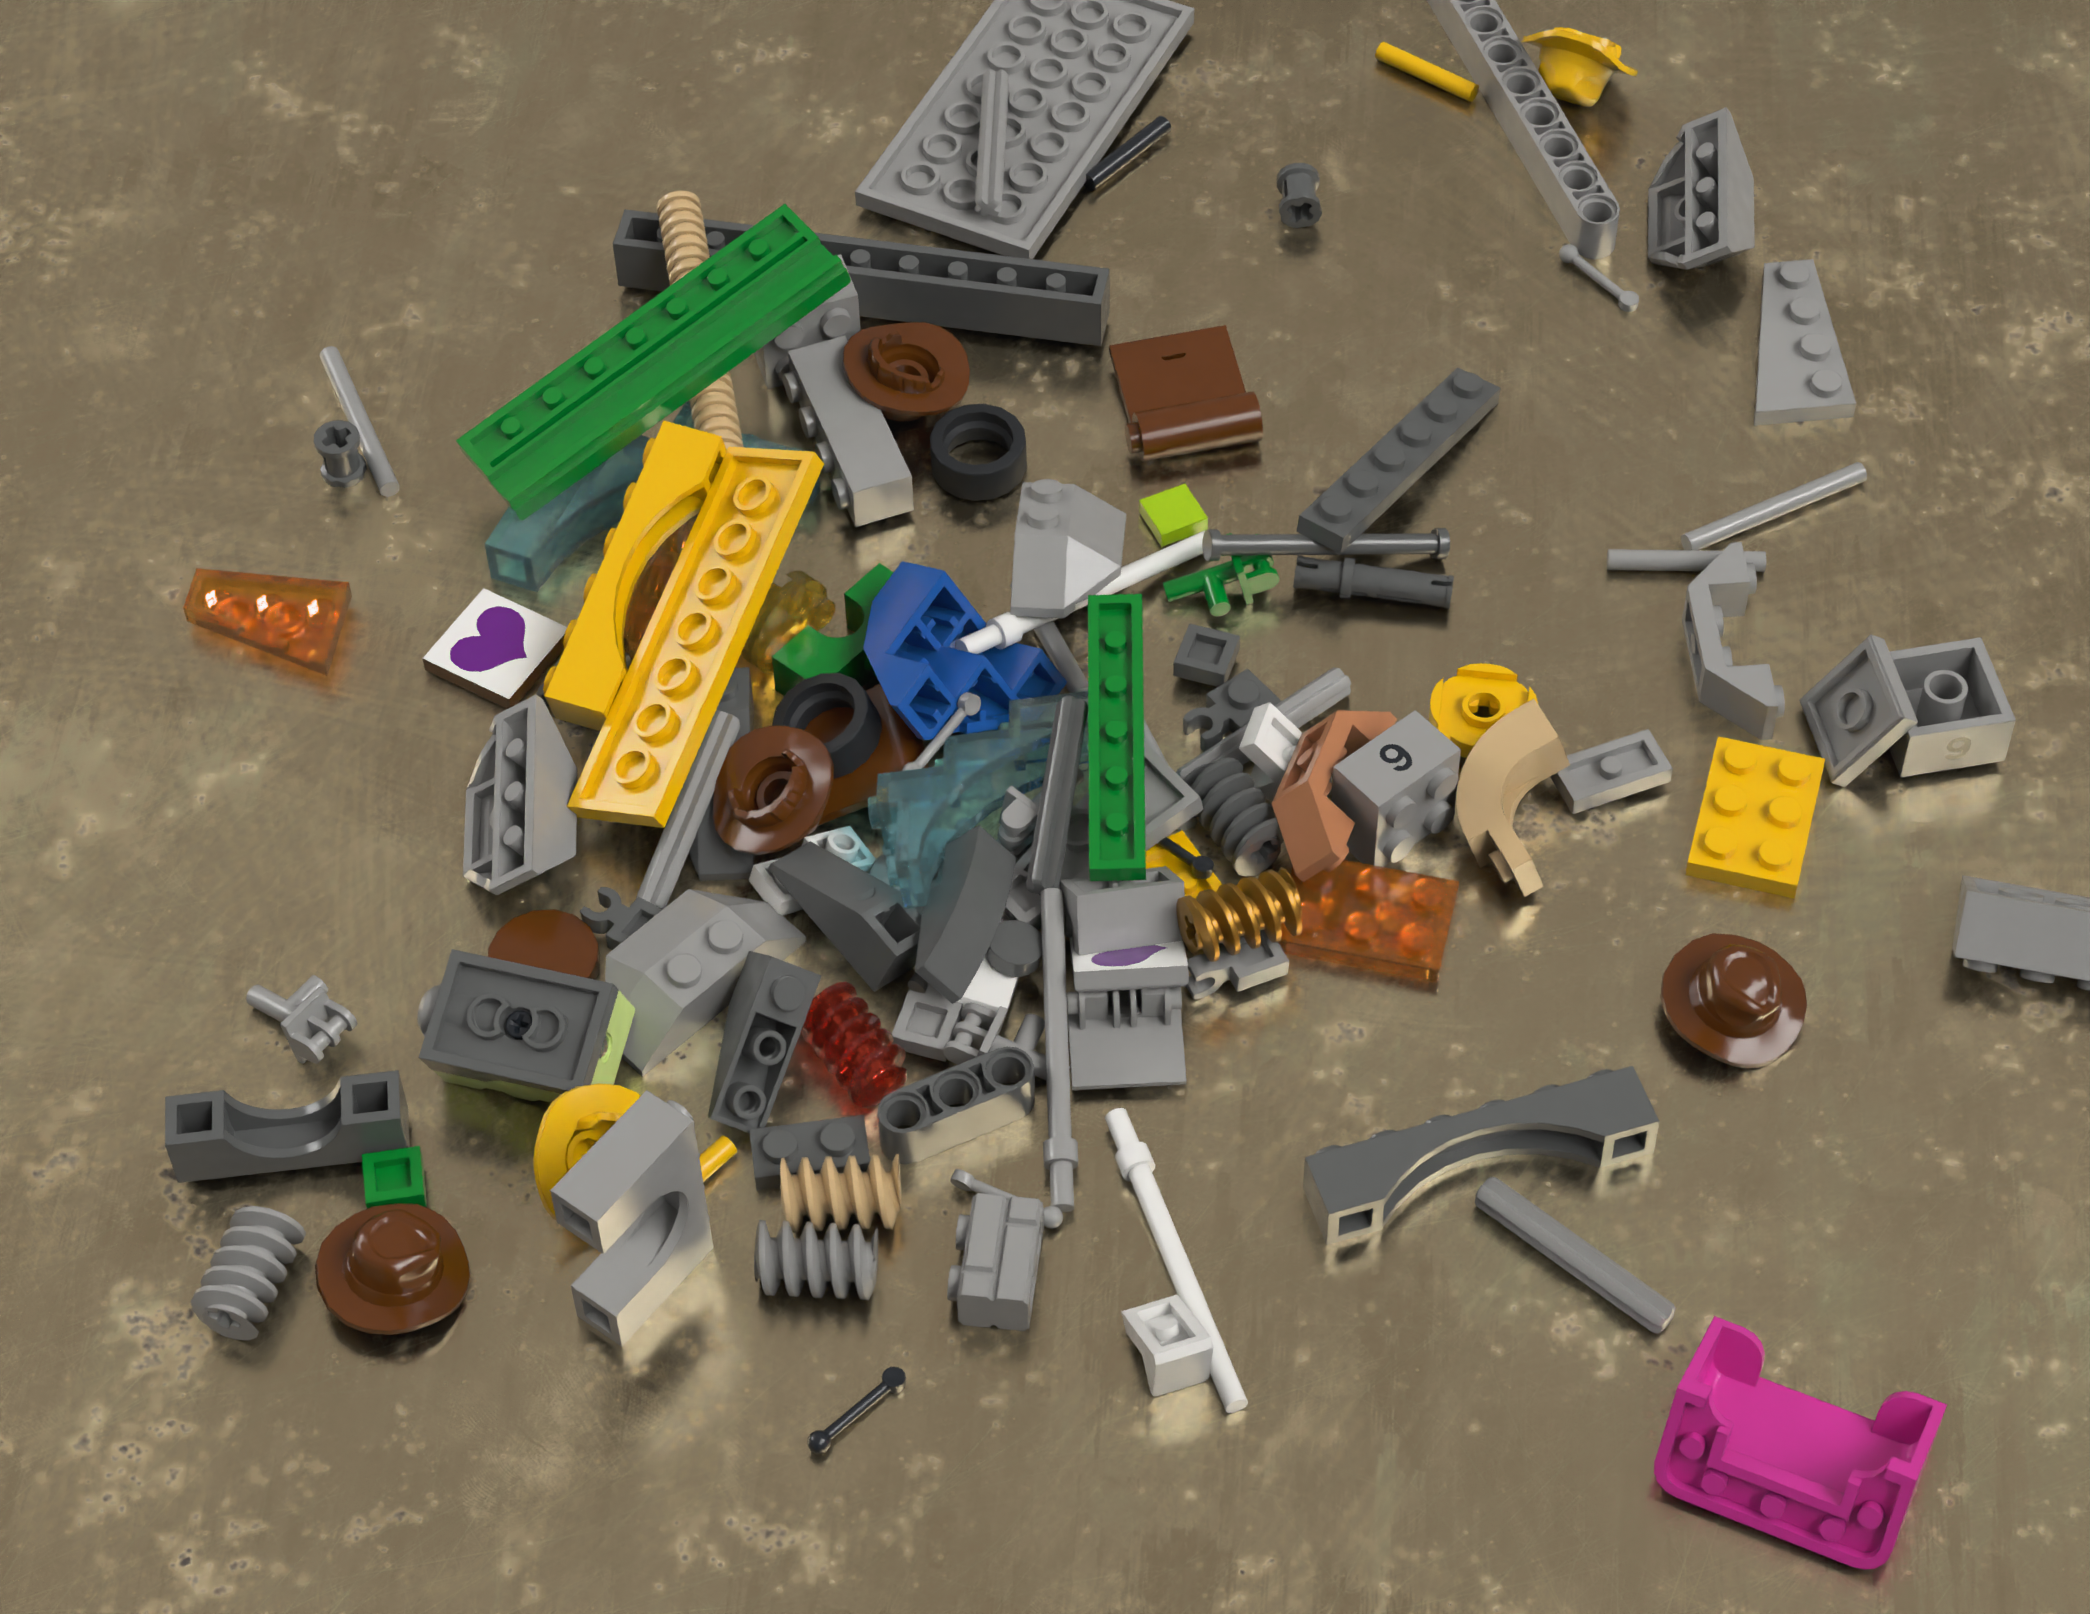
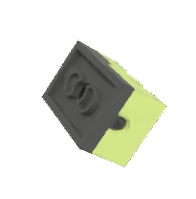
(522, 1028)

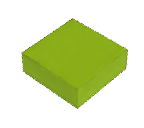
(1173, 515)

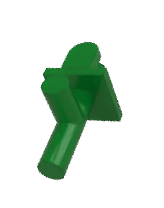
(1252, 571)

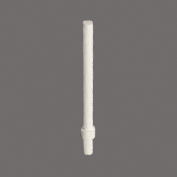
(1009, 629)
(1137, 1166)

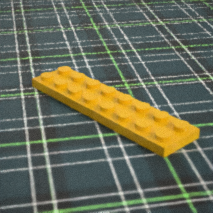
(695, 637)

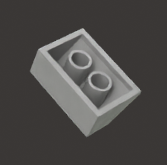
(2023, 929)

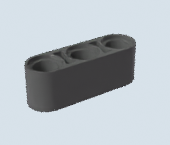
(971, 1083)

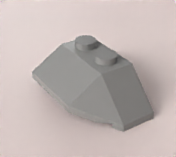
(1702, 197)
(1063, 548)
(519, 800)
(687, 965)

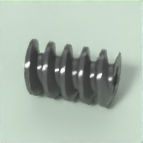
(1237, 816)

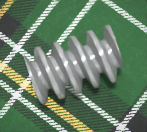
(815, 1261)
(245, 1271)

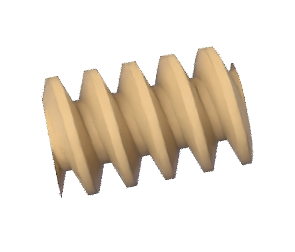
(841, 1193)

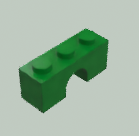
(817, 654)

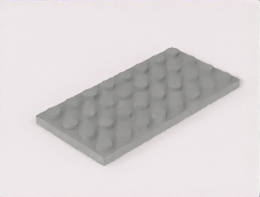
(1071, 90)

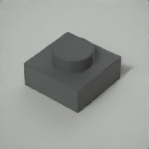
(1206, 655)

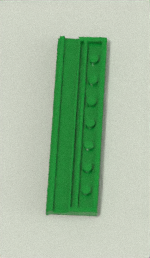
(653, 361)

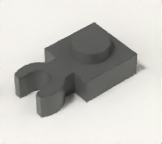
(1228, 708)
(618, 920)

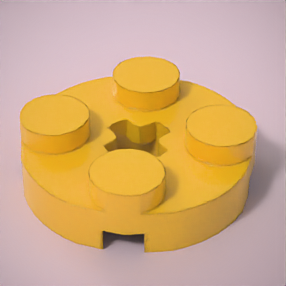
(1475, 686)

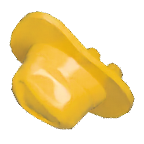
(1577, 63)
(571, 1128)

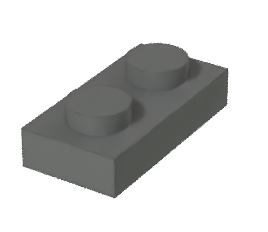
(811, 1139)

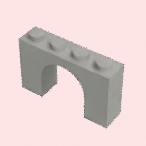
(641, 1207)

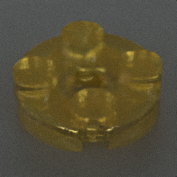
(786, 614)

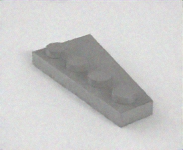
(1798, 350)
(1167, 807)

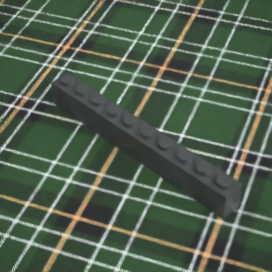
(917, 282)

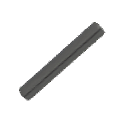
(1057, 795)

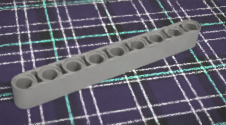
(1533, 123)

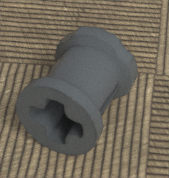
(1298, 189)
(338, 445)

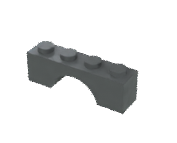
(221, 1137)

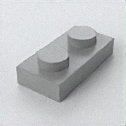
(1612, 771)

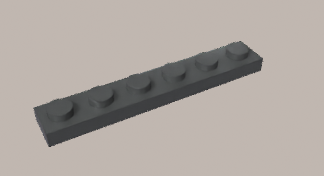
(1398, 460)

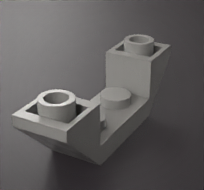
(1735, 692)

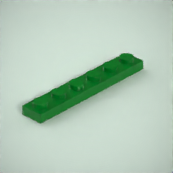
(1116, 738)

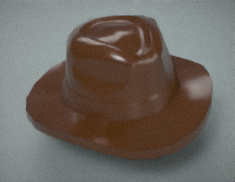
(907, 369)
(772, 789)
(1734, 999)
(392, 1269)

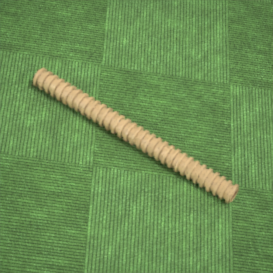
(684, 250)

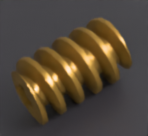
(1240, 912)

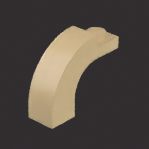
(1494, 779)

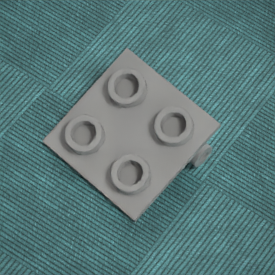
(1126, 1038)

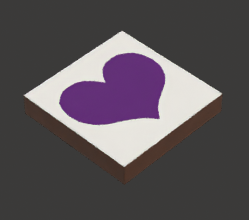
(496, 649)

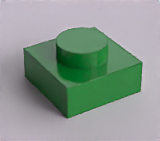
(394, 1177)

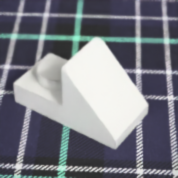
(1270, 745)
(1171, 1342)

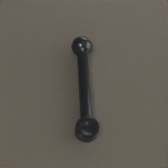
(1200, 866)
(892, 1381)

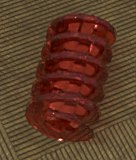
(854, 1045)

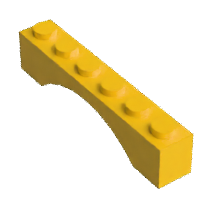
(668, 493)

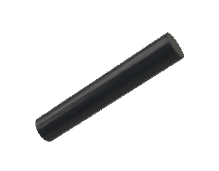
(1127, 153)

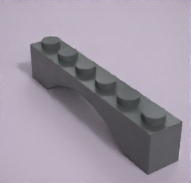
(1588, 1121)

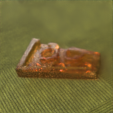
(272, 613)

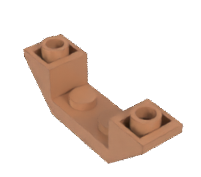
(1308, 820)

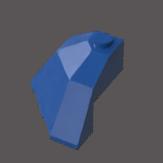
(922, 672)

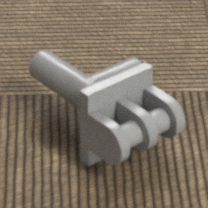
(1019, 819)
(306, 1017)
(981, 1031)

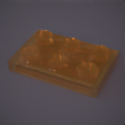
(1375, 919)

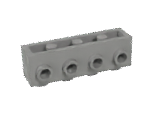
(849, 435)

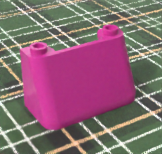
(1792, 1458)

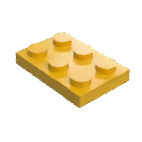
(1755, 817)

